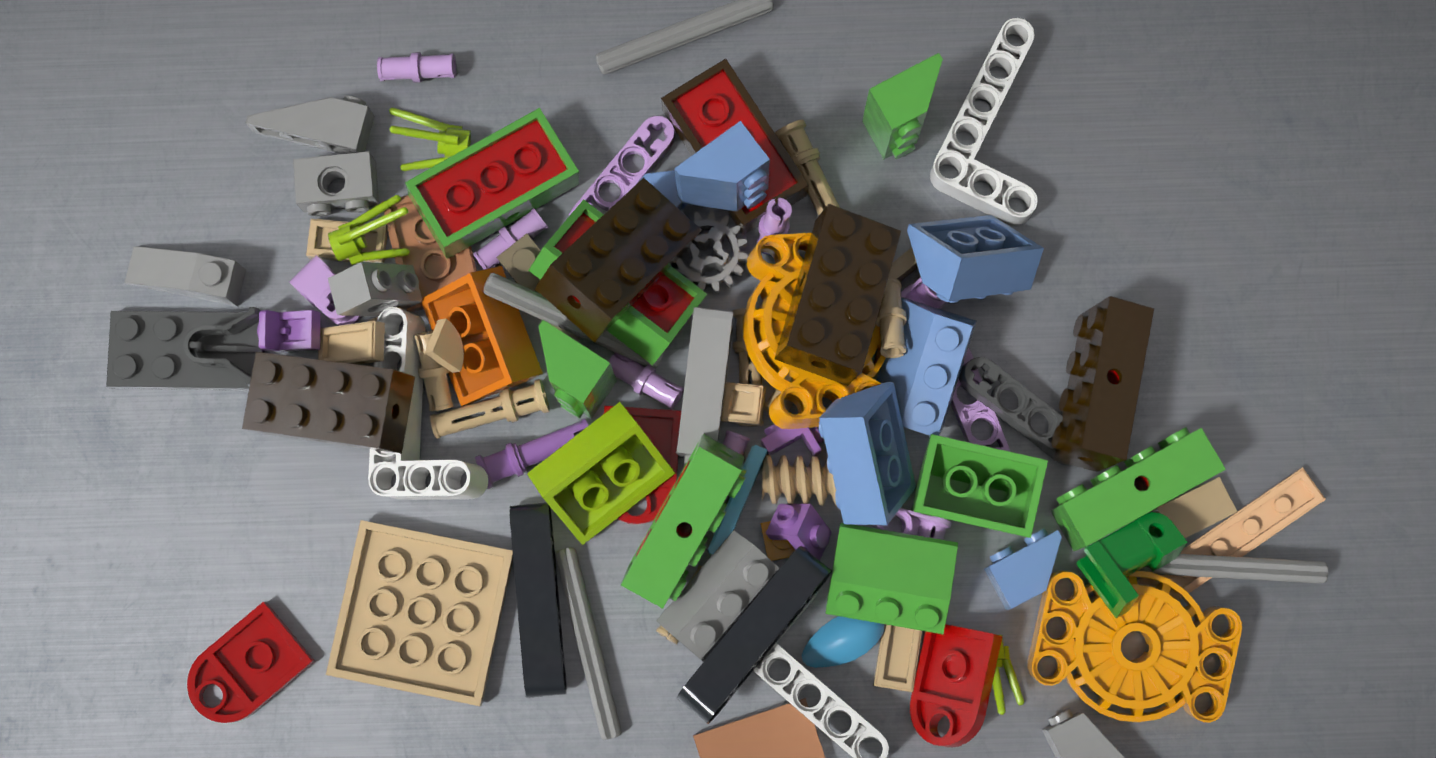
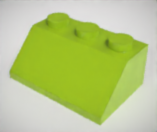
(600, 473)

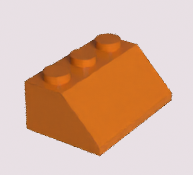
(492, 337)

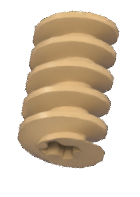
(797, 480)

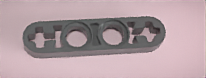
(1027, 402)

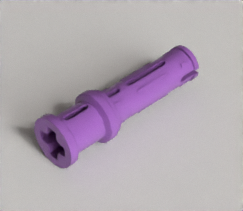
(516, 458)

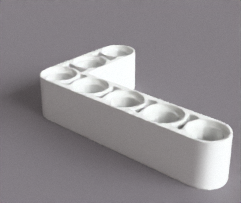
(978, 124)
(408, 467)
(827, 706)

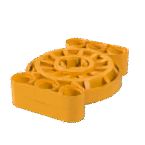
(764, 328)
(1168, 668)

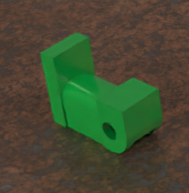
(1126, 552)

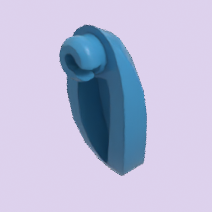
(841, 642)

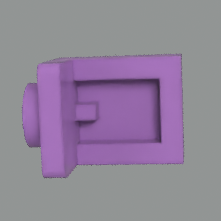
(289, 330)
(779, 438)
(801, 527)

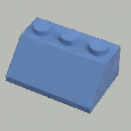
(725, 172)
(973, 257)
(930, 367)
(868, 455)

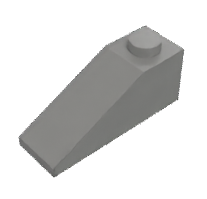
(321, 124)
(186, 274)

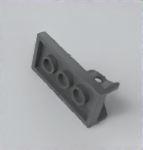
(182, 350)

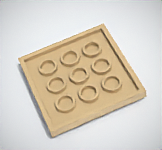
(420, 613)

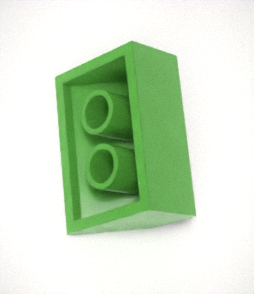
(899, 107)
(575, 372)
(979, 485)
(892, 578)

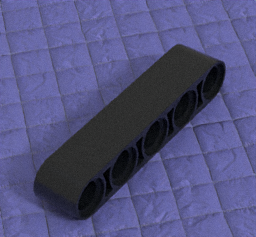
(538, 600)
(754, 634)

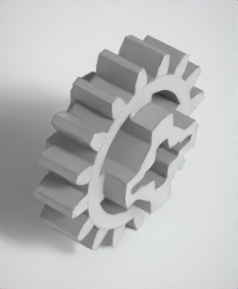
(721, 261)

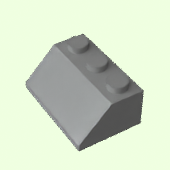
(718, 595)

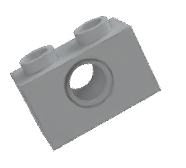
(315, 174)
(373, 287)

